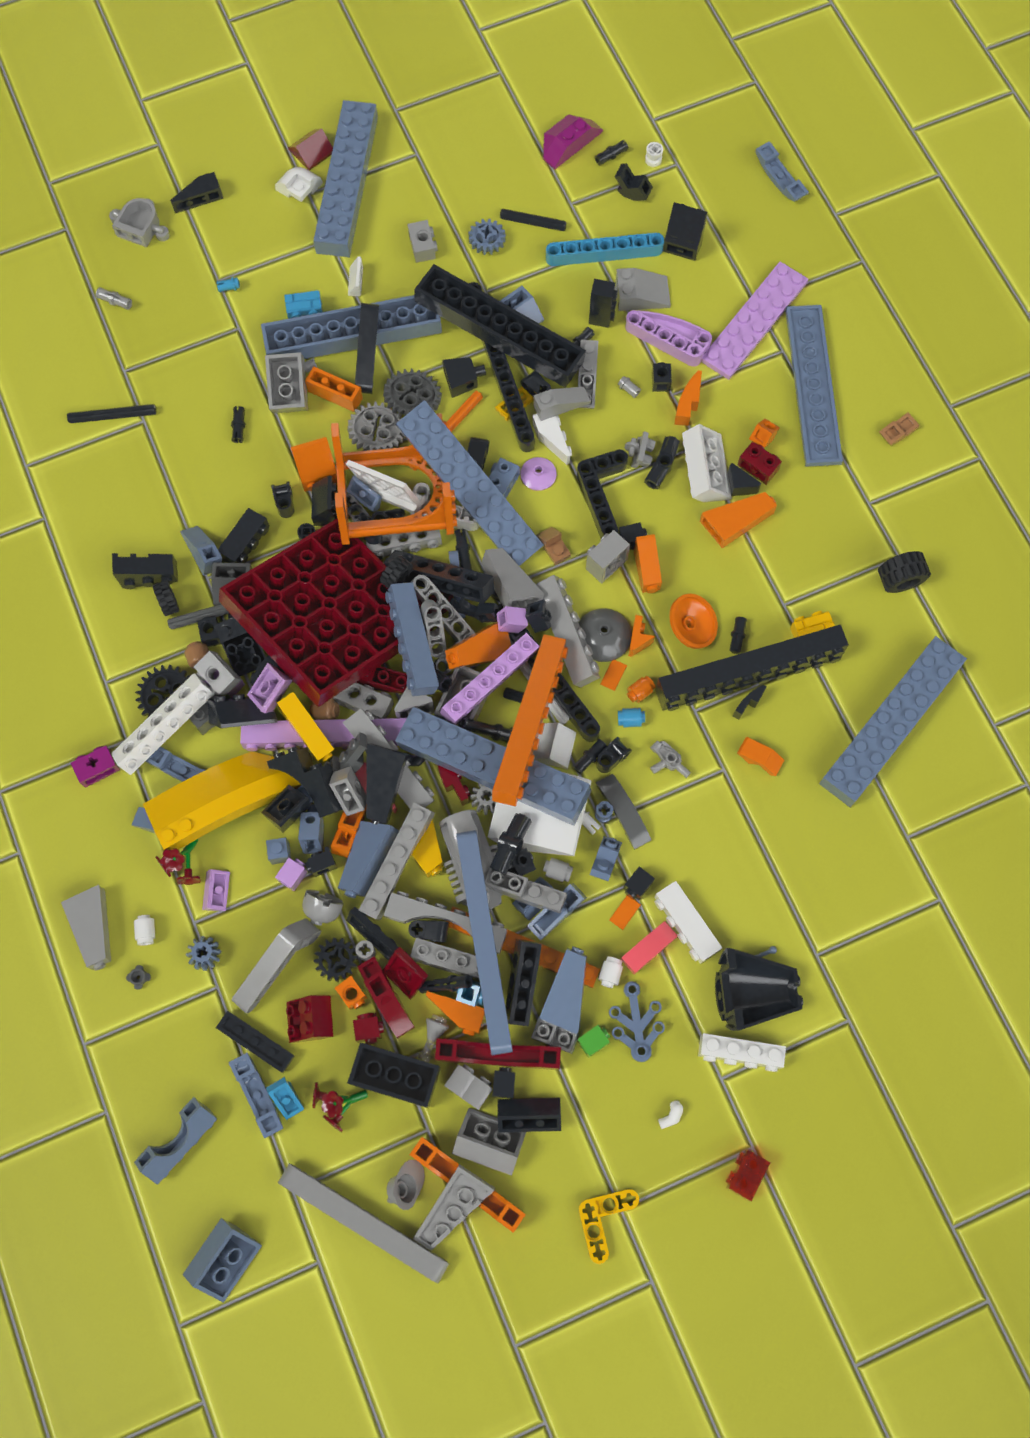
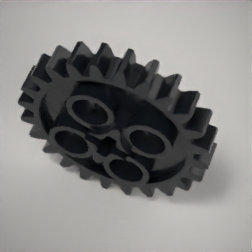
(173, 681)

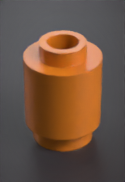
(640, 689)

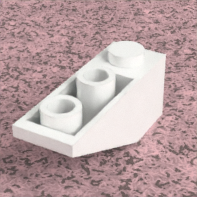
(552, 437)

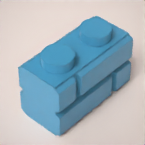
(303, 304)

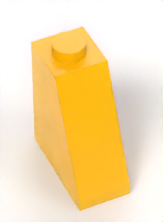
(427, 853)

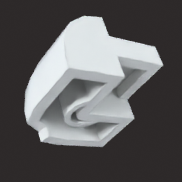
(298, 183)

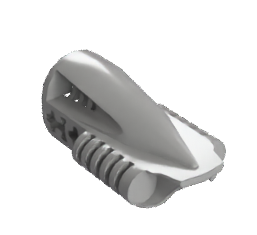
(463, 822)

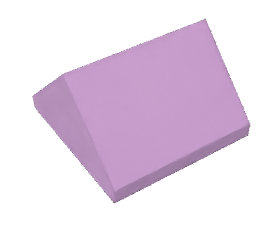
(269, 688)

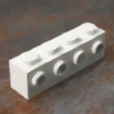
(741, 1051)

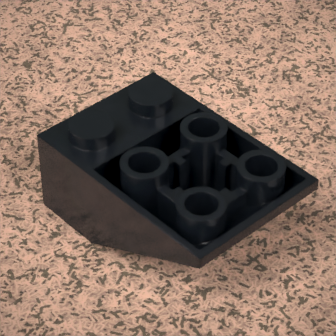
(685, 231)
(239, 646)

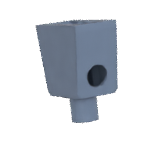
(311, 831)

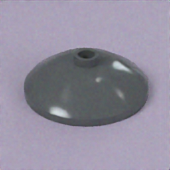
(606, 645)

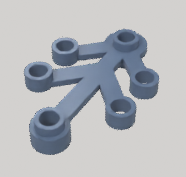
(637, 1024)

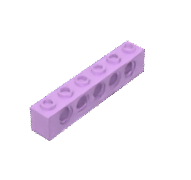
(489, 679)

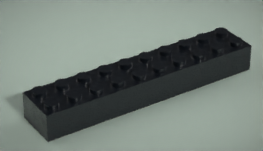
(499, 325)
(751, 668)

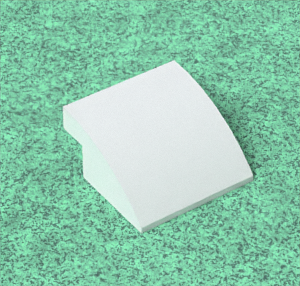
(545, 833)

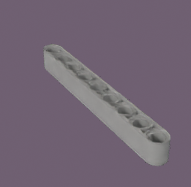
(363, 1223)

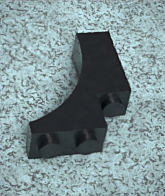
(312, 777)

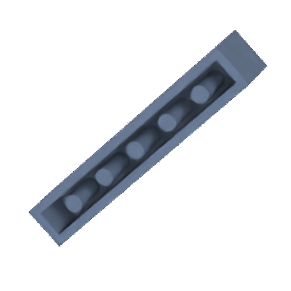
(412, 639)

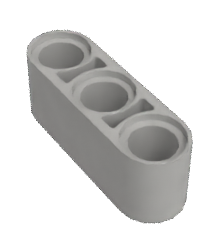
(430, 620)

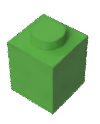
(594, 1040)

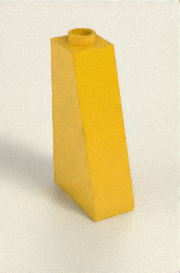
(305, 727)

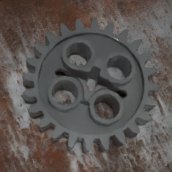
(409, 389)

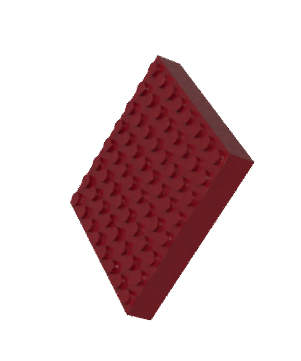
(318, 612)

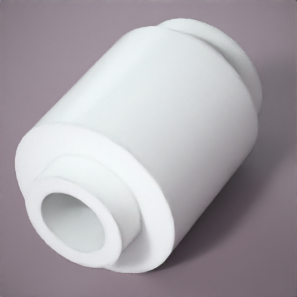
(144, 930)
(611, 972)

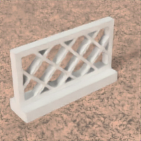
(390, 489)

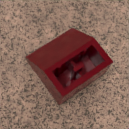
(309, 1018)

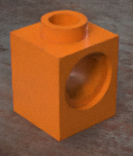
(764, 433)
(347, 985)

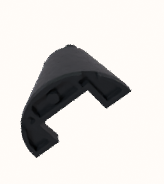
(754, 989)

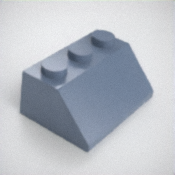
(221, 1260)

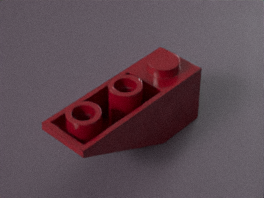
(385, 680)

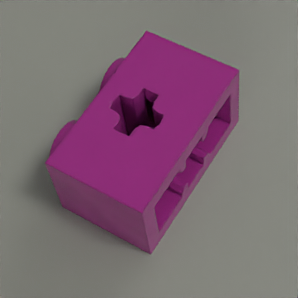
(85, 770)

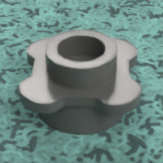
(138, 971)

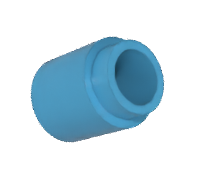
(631, 717)

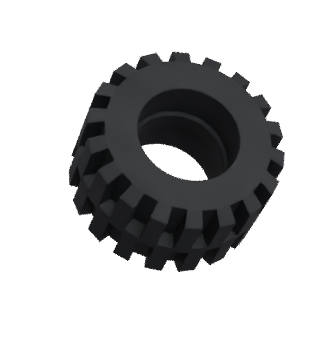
(904, 572)

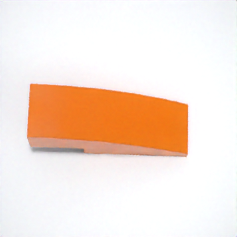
(689, 400)
(346, 833)

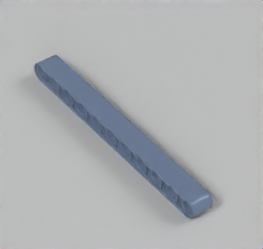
(484, 943)

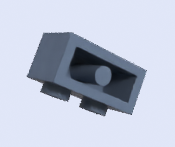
(504, 475)

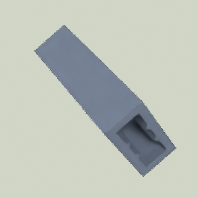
(366, 857)
(566, 995)

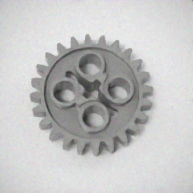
(361, 425)

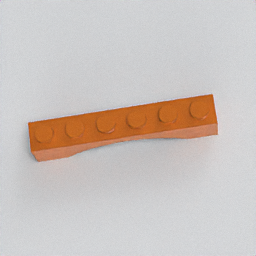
(444, 1167)

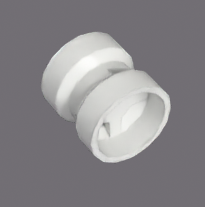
(654, 154)

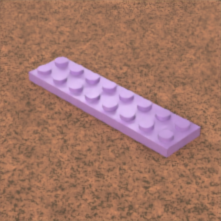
(754, 320)

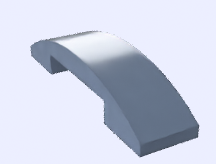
(779, 174)
(173, 765)
(256, 1094)

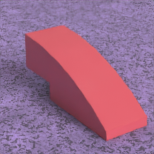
(649, 947)

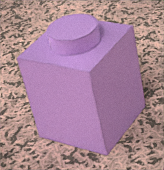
(512, 619)
(291, 873)

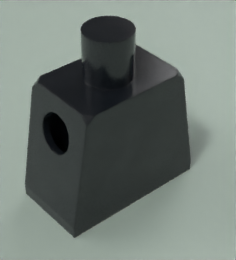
(462, 375)

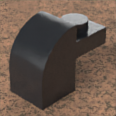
(630, 186)

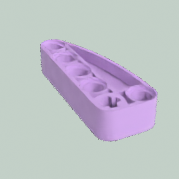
(676, 333)

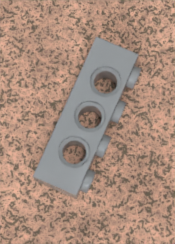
(413, 544)
(379, 710)
(445, 958)

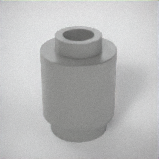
(558, 870)

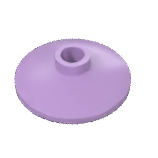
(535, 480)

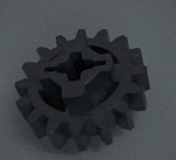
(344, 962)

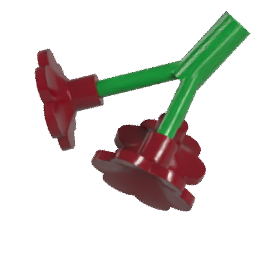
(173, 860)
(333, 1104)

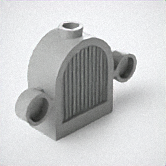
(138, 222)

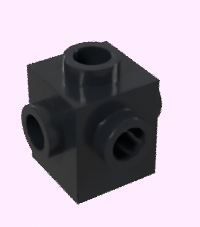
(522, 863)

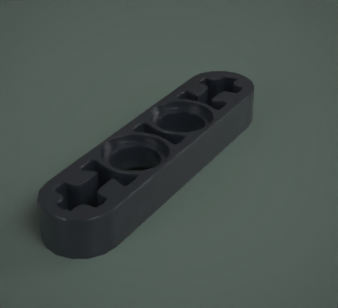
(363, 516)

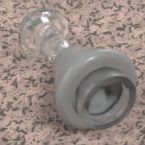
(435, 1028)

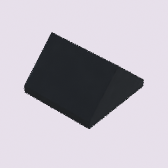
(286, 808)

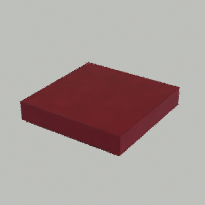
(405, 973)

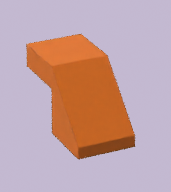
(759, 754)

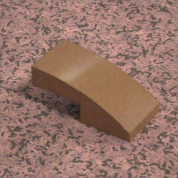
(900, 429)

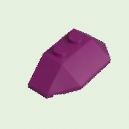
(568, 138)

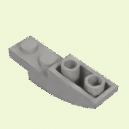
(588, 370)
(526, 891)

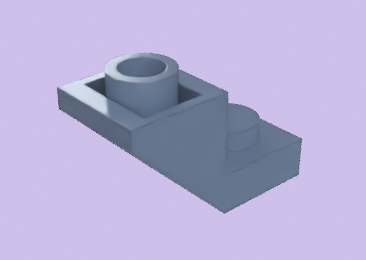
(606, 858)

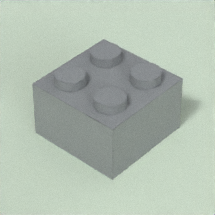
(607, 556)

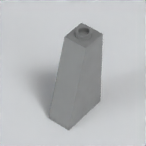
(510, 581)
(89, 924)

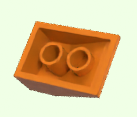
(314, 462)

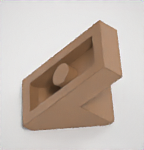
(554, 545)

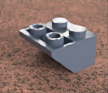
(524, 303)

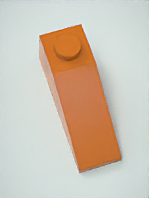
(461, 1014)

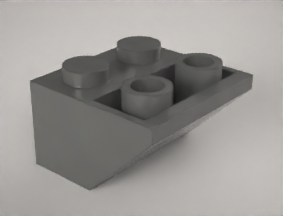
(223, 574)

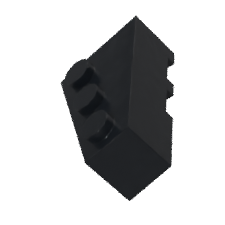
(144, 571)

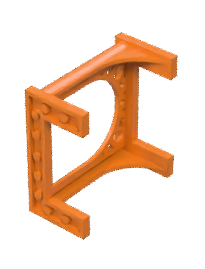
(439, 519)

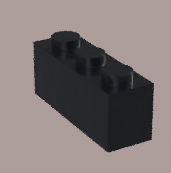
(602, 303)
(244, 537)
(529, 1115)

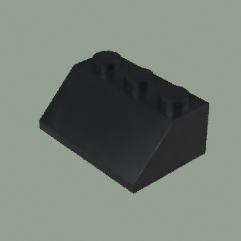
(237, 712)

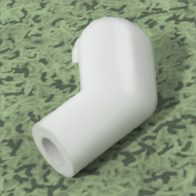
(673, 1117)

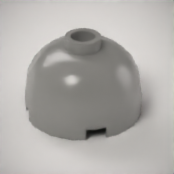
(321, 907)

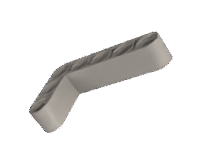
(454, 617)
(273, 962)

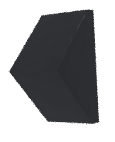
(741, 482)

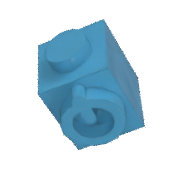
(470, 996)

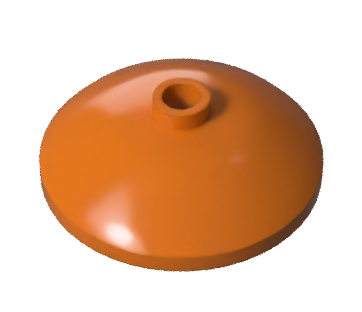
(693, 621)

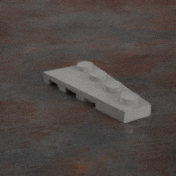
(457, 1200)

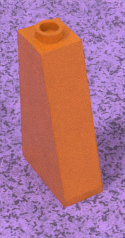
(737, 518)
(478, 648)

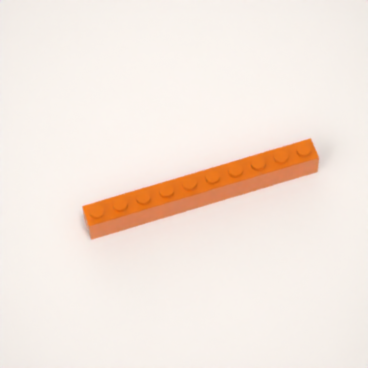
(529, 721)

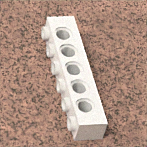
(162, 724)

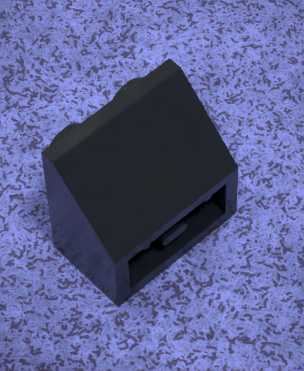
(324, 501)

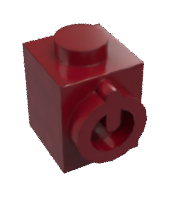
(368, 1028)

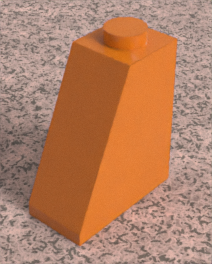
(647, 563)

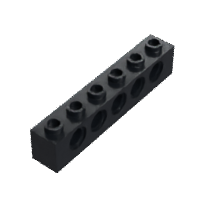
(448, 577)

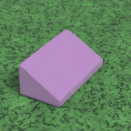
(216, 890)

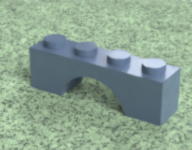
(159, 1160)

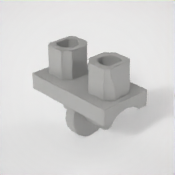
(637, 449)

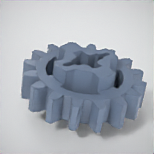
(487, 236)

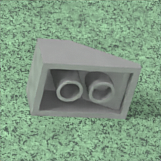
(641, 290)

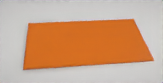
(613, 674)
(624, 912)

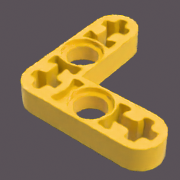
(599, 1211)

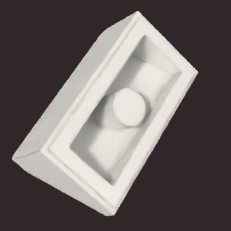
(355, 277)

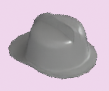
(406, 1185)

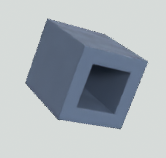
(278, 850)

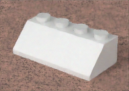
(706, 464)

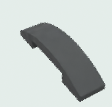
(624, 811)

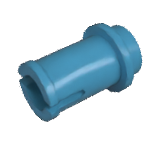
(228, 284)

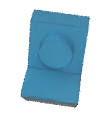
(285, 1098)

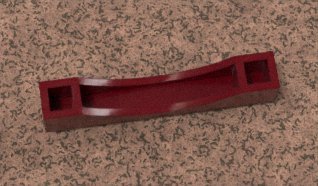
(480, 1053)

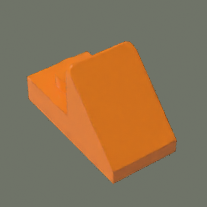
(639, 640)

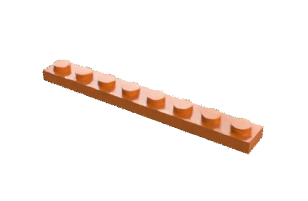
(549, 957)

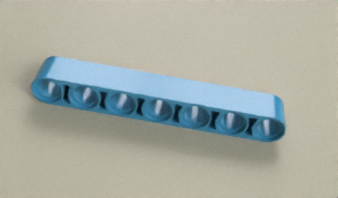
(593, 249)

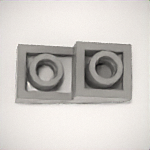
(554, 1036)

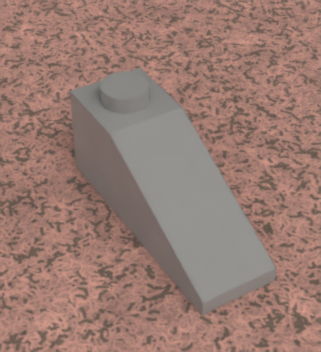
(559, 401)

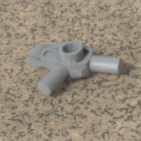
(669, 758)

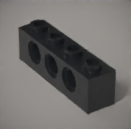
(522, 982)

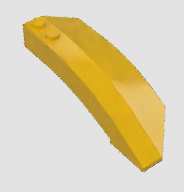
(215, 798)

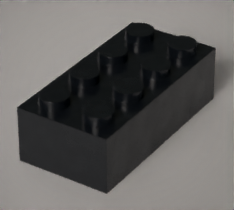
(394, 1075)

